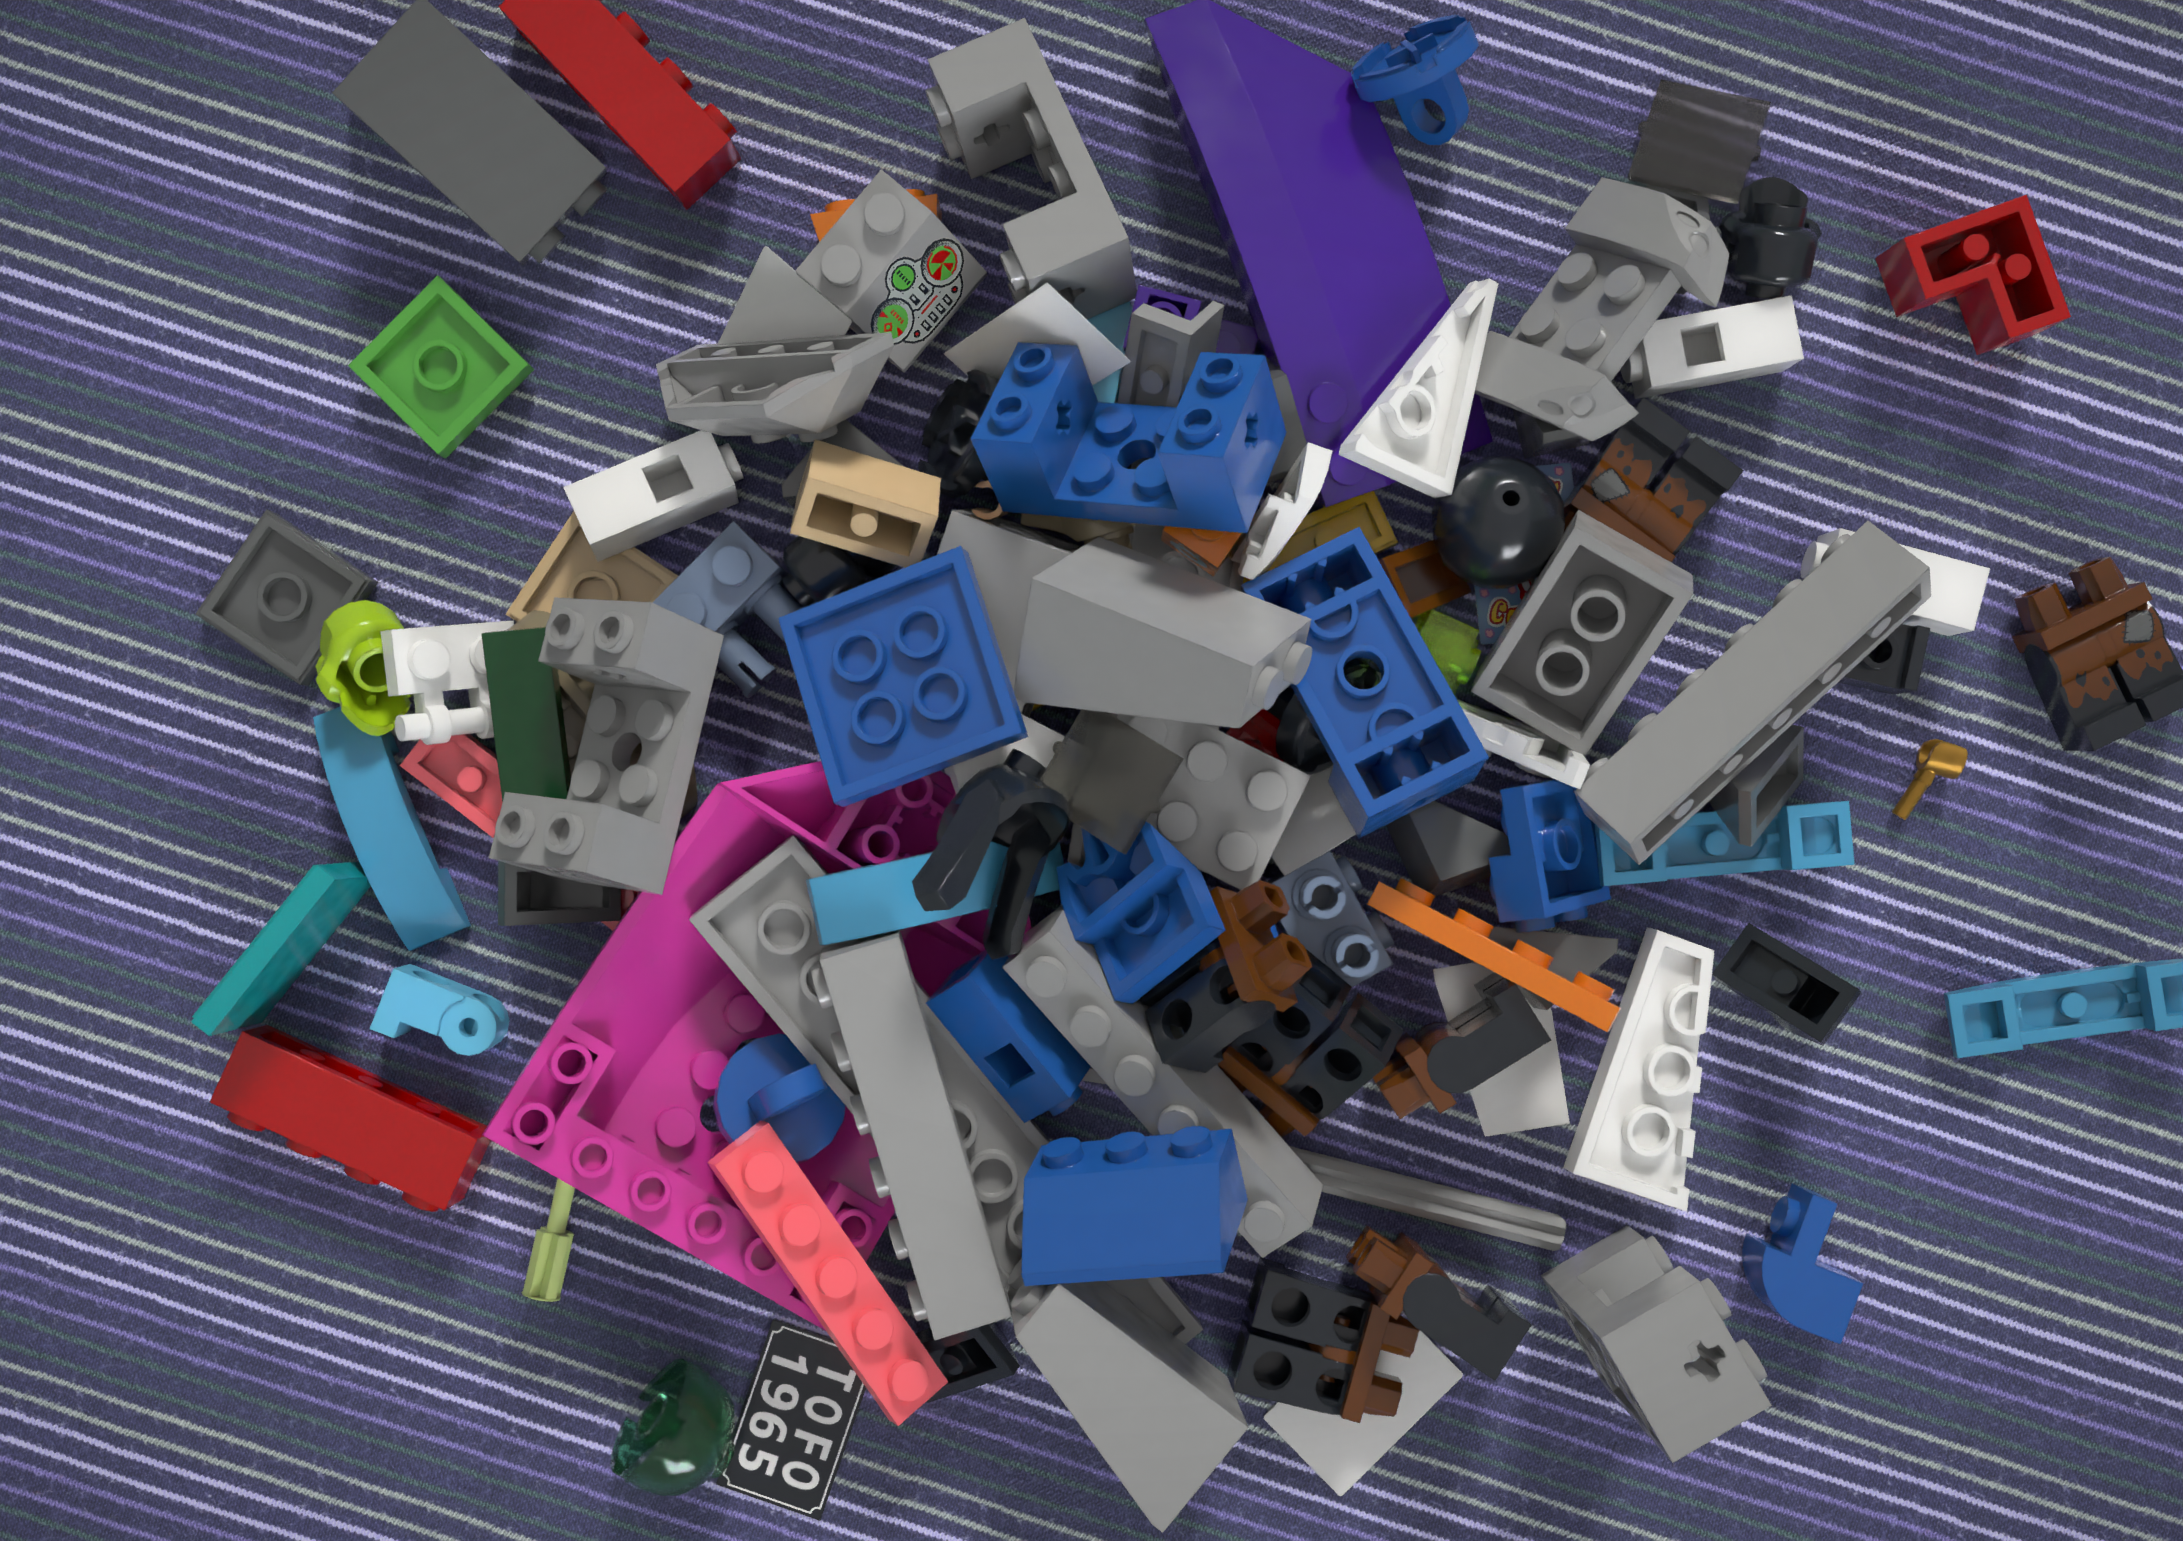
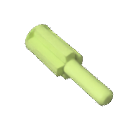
(551, 1249)

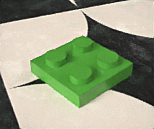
(441, 367)

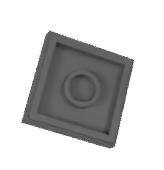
(281, 595)

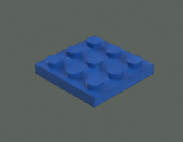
(902, 677)

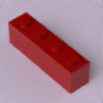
(631, 91)
(351, 1118)

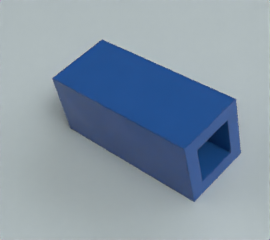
(1009, 1038)

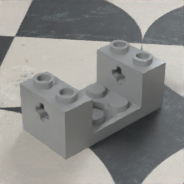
(1001, 105)
(650, 689)
(1642, 1331)

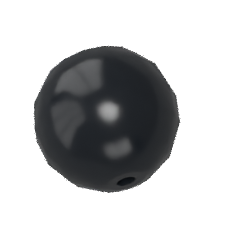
(1498, 522)

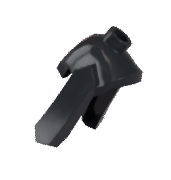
(1010, 809)

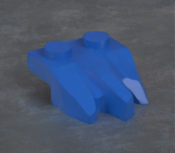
(1138, 910)

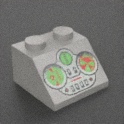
(893, 269)

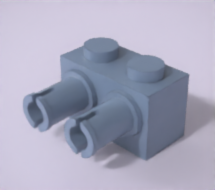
(723, 590)
(1331, 920)

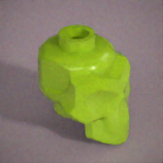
(354, 667)

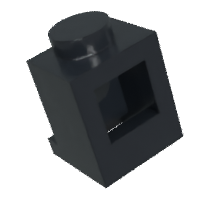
(1896, 662)

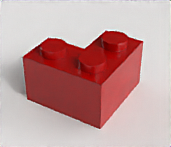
(1990, 264)

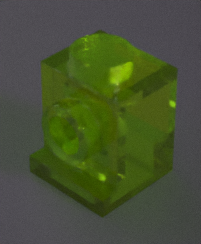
(1451, 645)

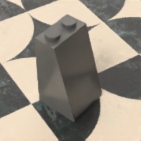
(473, 133)

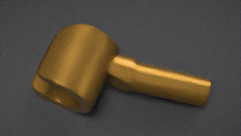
(1932, 759)

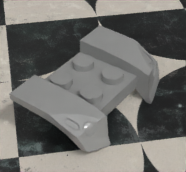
(1599, 305)

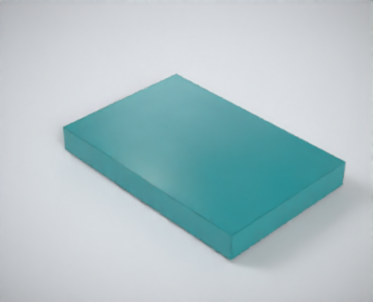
(283, 948)

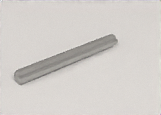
(1435, 1201)

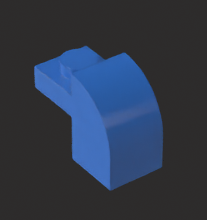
(1787, 1268)

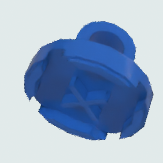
(1418, 71)
(778, 1086)

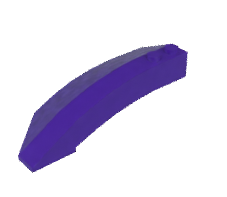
(1308, 220)

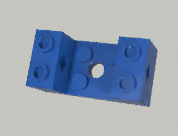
(1068, 455)
(1387, 742)

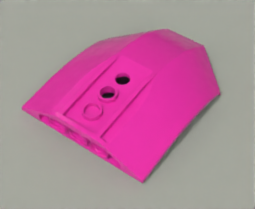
(660, 1014)

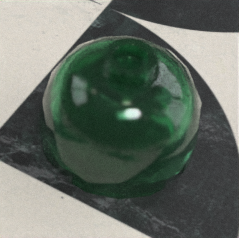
(679, 1435)

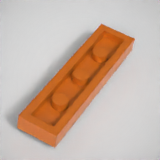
(1522, 965)

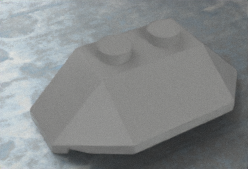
(773, 385)

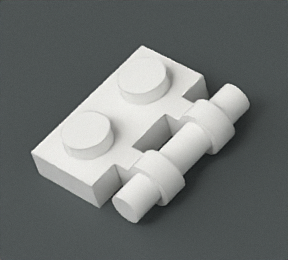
(435, 661)

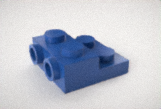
(1551, 858)

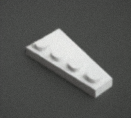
(1643, 1092)

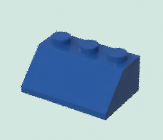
(1131, 1207)

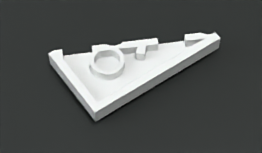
(1423, 414)
(1526, 746)

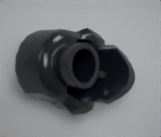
(1770, 238)
(826, 570)

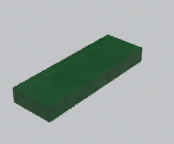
(526, 714)

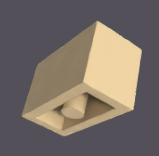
(866, 505)

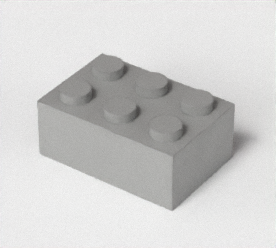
(1583, 633)
(1224, 799)

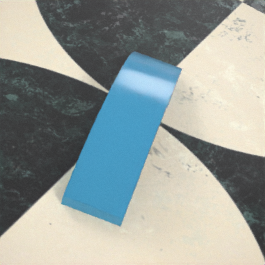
(387, 832)
(1794, 840)
(883, 898)
(2065, 1006)

